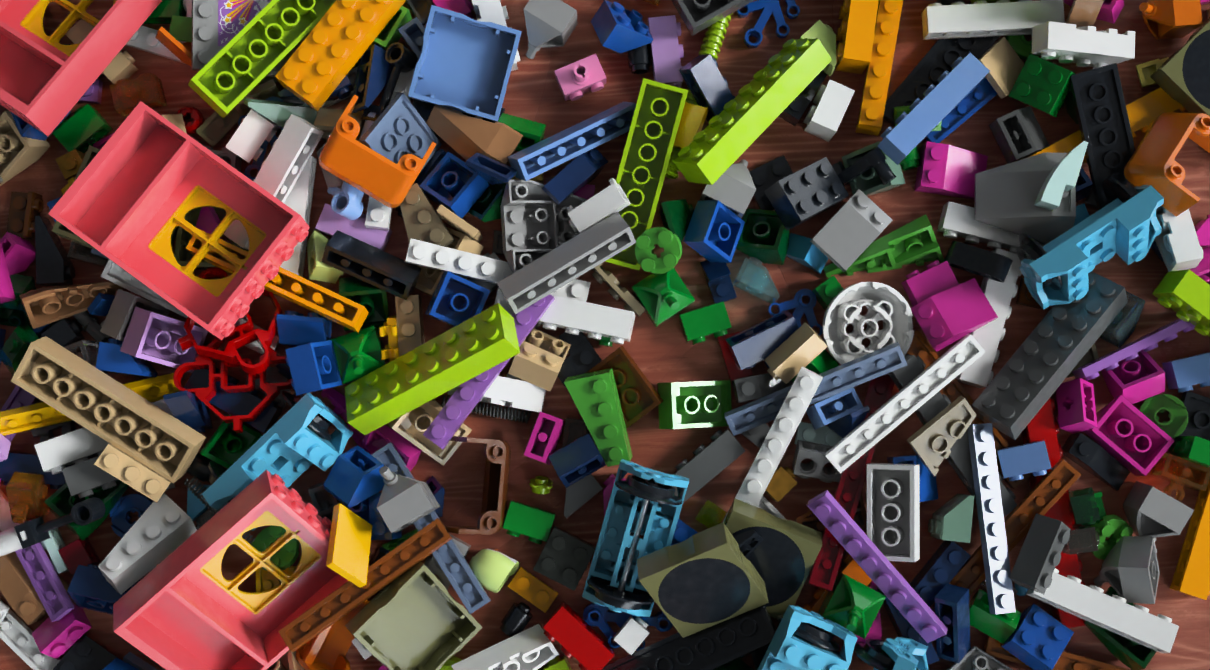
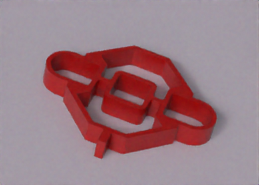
(239, 337)
(206, 394)

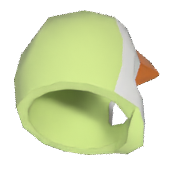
(493, 568)

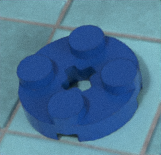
(120, 512)

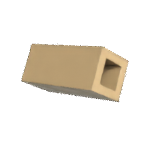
(794, 353)

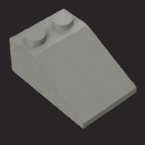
(851, 230)

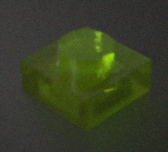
(710, 514)

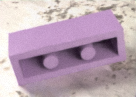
(666, 50)
(331, 221)

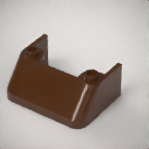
(494, 490)

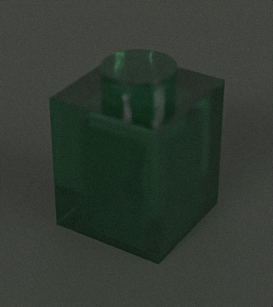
(1084, 506)

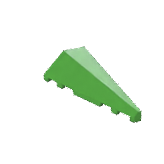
(903, 246)

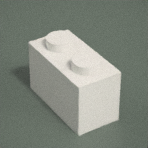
(251, 135)

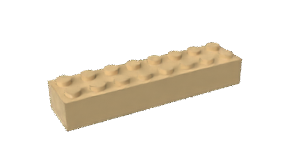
(108, 408)

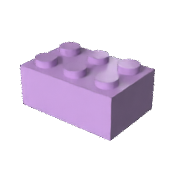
(156, 336)

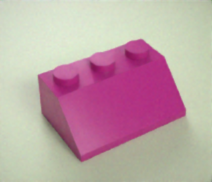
(1129, 436)

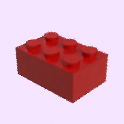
(577, 638)

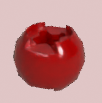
(197, 116)

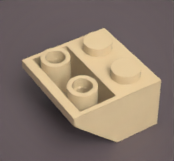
(540, 359)

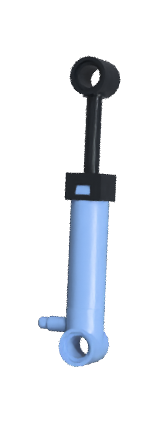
(348, 199)

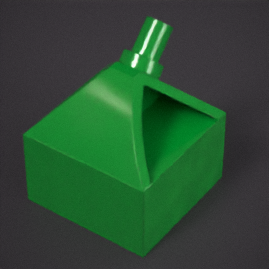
(662, 296)
(358, 353)
(852, 605)

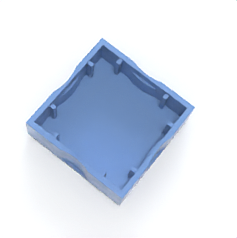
(464, 63)

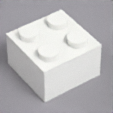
(829, 110)

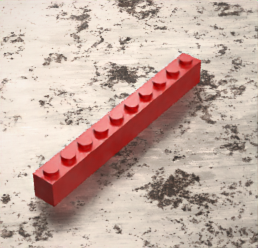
(1045, 428)

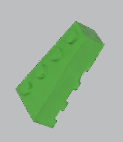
(601, 410)

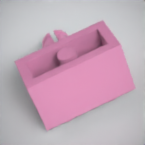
(580, 77)

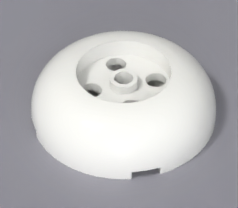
(882, 304)

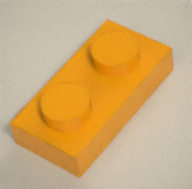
(533, 589)

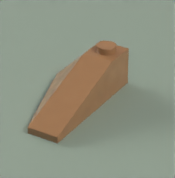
(473, 134)
(59, 302)
(19, 590)

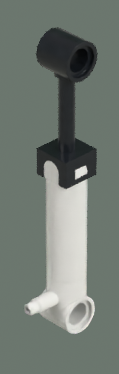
(37, 531)

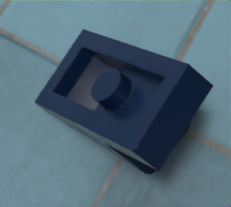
(718, 281)

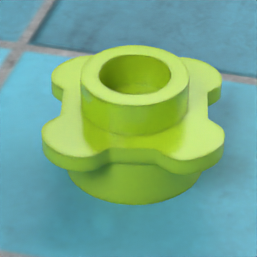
(541, 485)

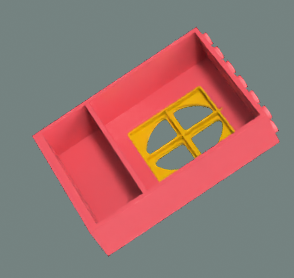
(47, 78)
(142, 191)
(197, 619)

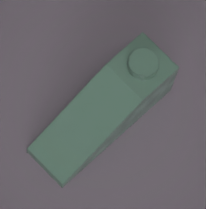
(281, 111)

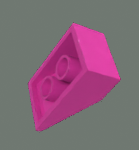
(948, 170)
(953, 313)

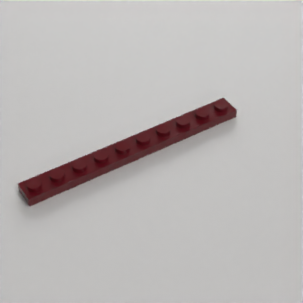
(849, 492)

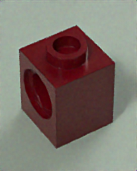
(78, 553)

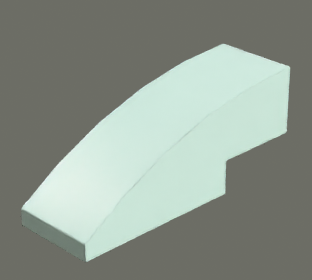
(1061, 178)

